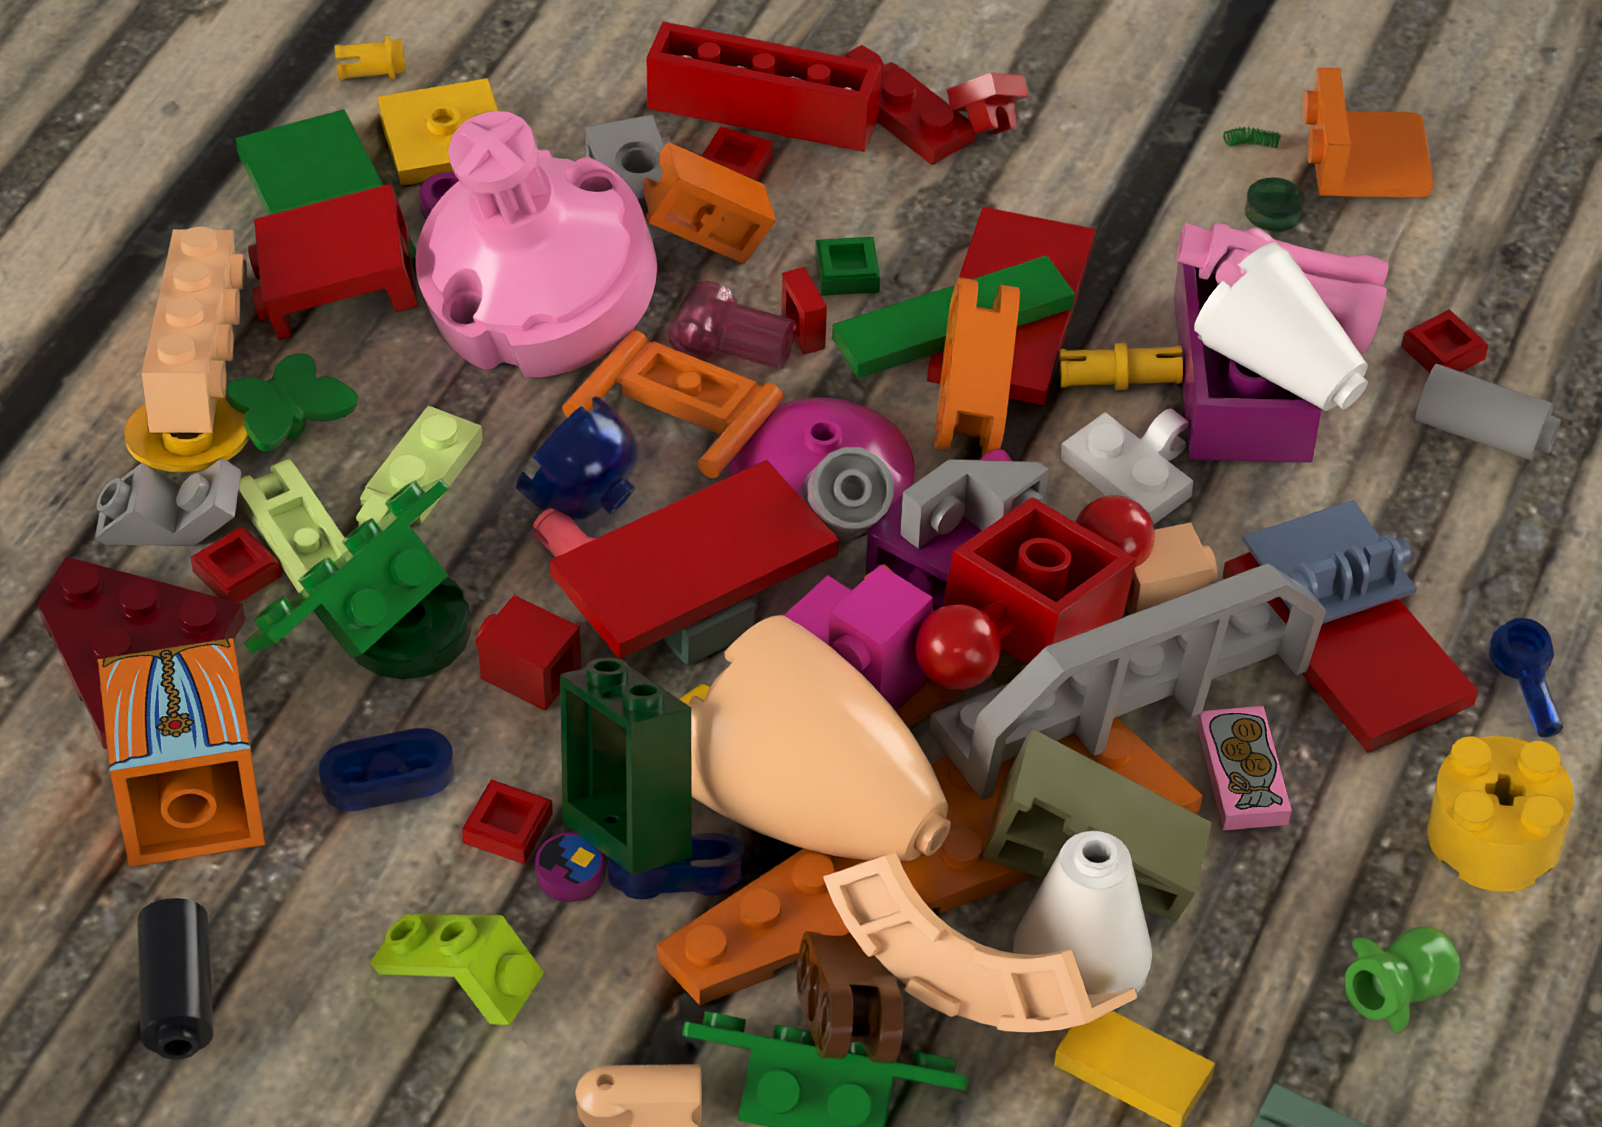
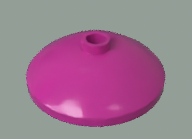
(810, 428)

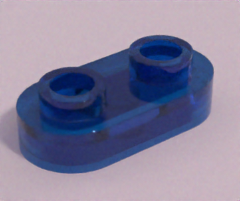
(386, 768)
(712, 870)

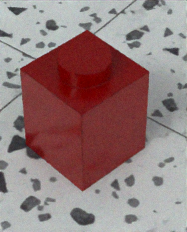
(527, 651)

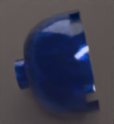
(584, 464)

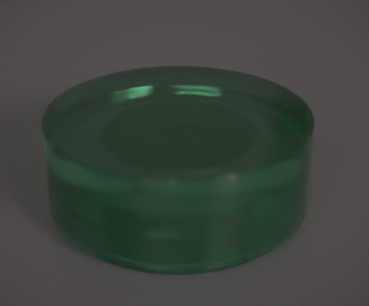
(1274, 204)

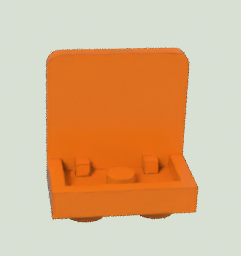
(1364, 149)

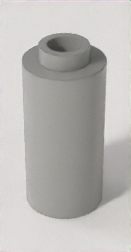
(1487, 413)

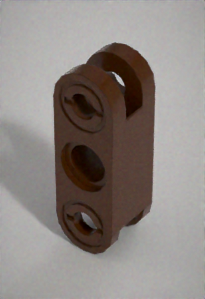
(848, 998)

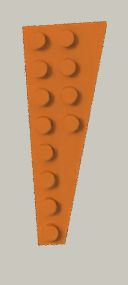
(765, 920)

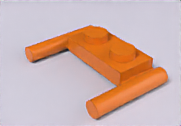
(686, 390)

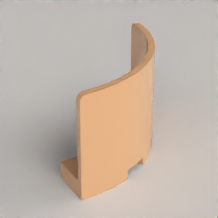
(953, 970)

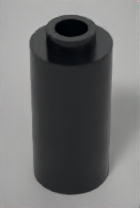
(174, 978)

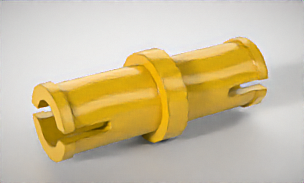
(1121, 366)

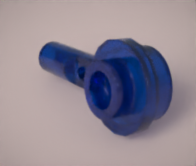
(1525, 653)

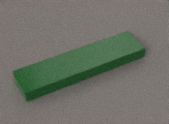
(920, 324)

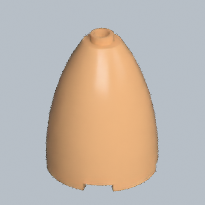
(812, 752)

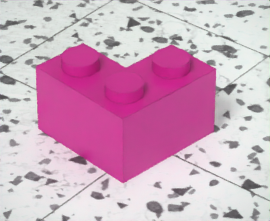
(871, 628)

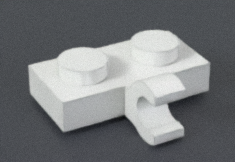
(1131, 466)

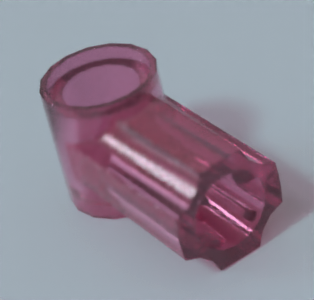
(715, 322)

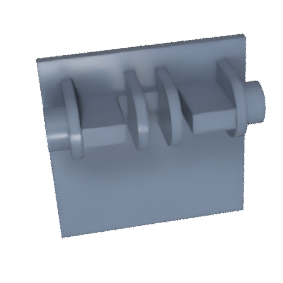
(1336, 559)

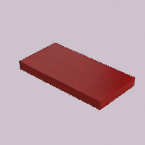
(1011, 239)
(693, 558)
(1379, 670)

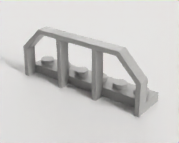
(1128, 665)

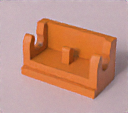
(708, 204)

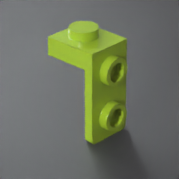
(474, 949)

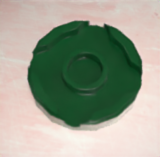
(424, 638)

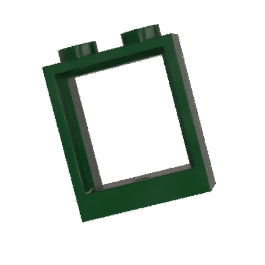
(626, 765)

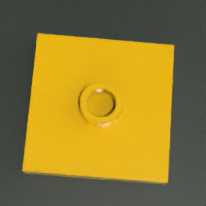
(423, 123)

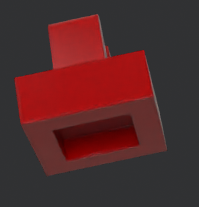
(989, 101)

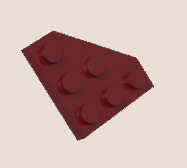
(114, 613)

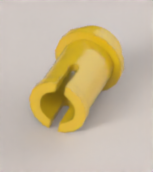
(375, 59)

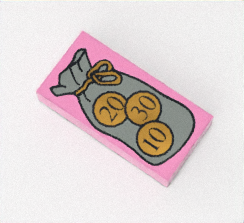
(1243, 768)

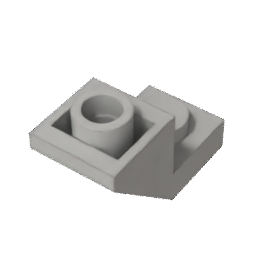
(970, 490)
(157, 511)

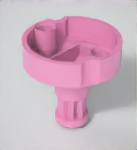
(532, 252)

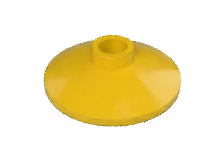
(186, 450)

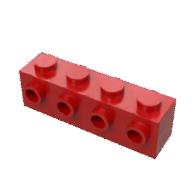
(767, 93)

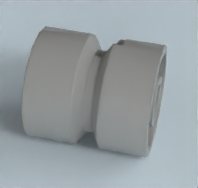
(849, 491)

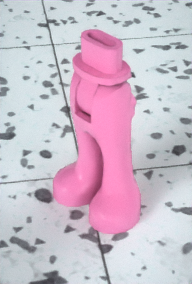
(1346, 284)

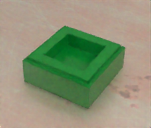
(847, 266)

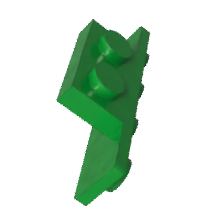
(369, 584)
(797, 1088)

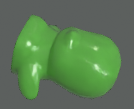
(1410, 970)

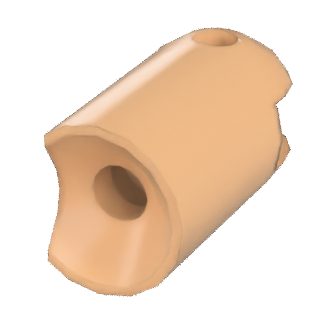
(641, 1096)

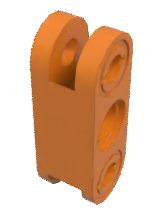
(976, 367)

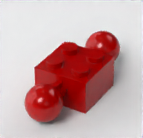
(1032, 585)

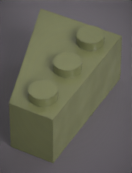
(1063, 793)

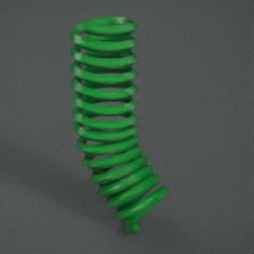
(1246, 136)

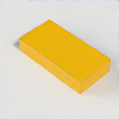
(1136, 1066)

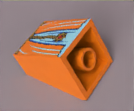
(180, 752)

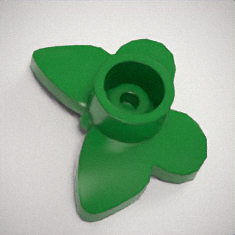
(281, 405)

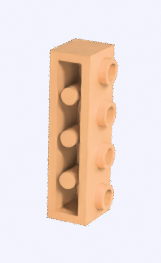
(193, 330)

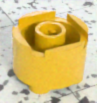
(1500, 811)

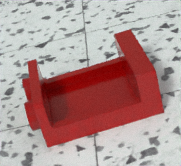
(331, 255)

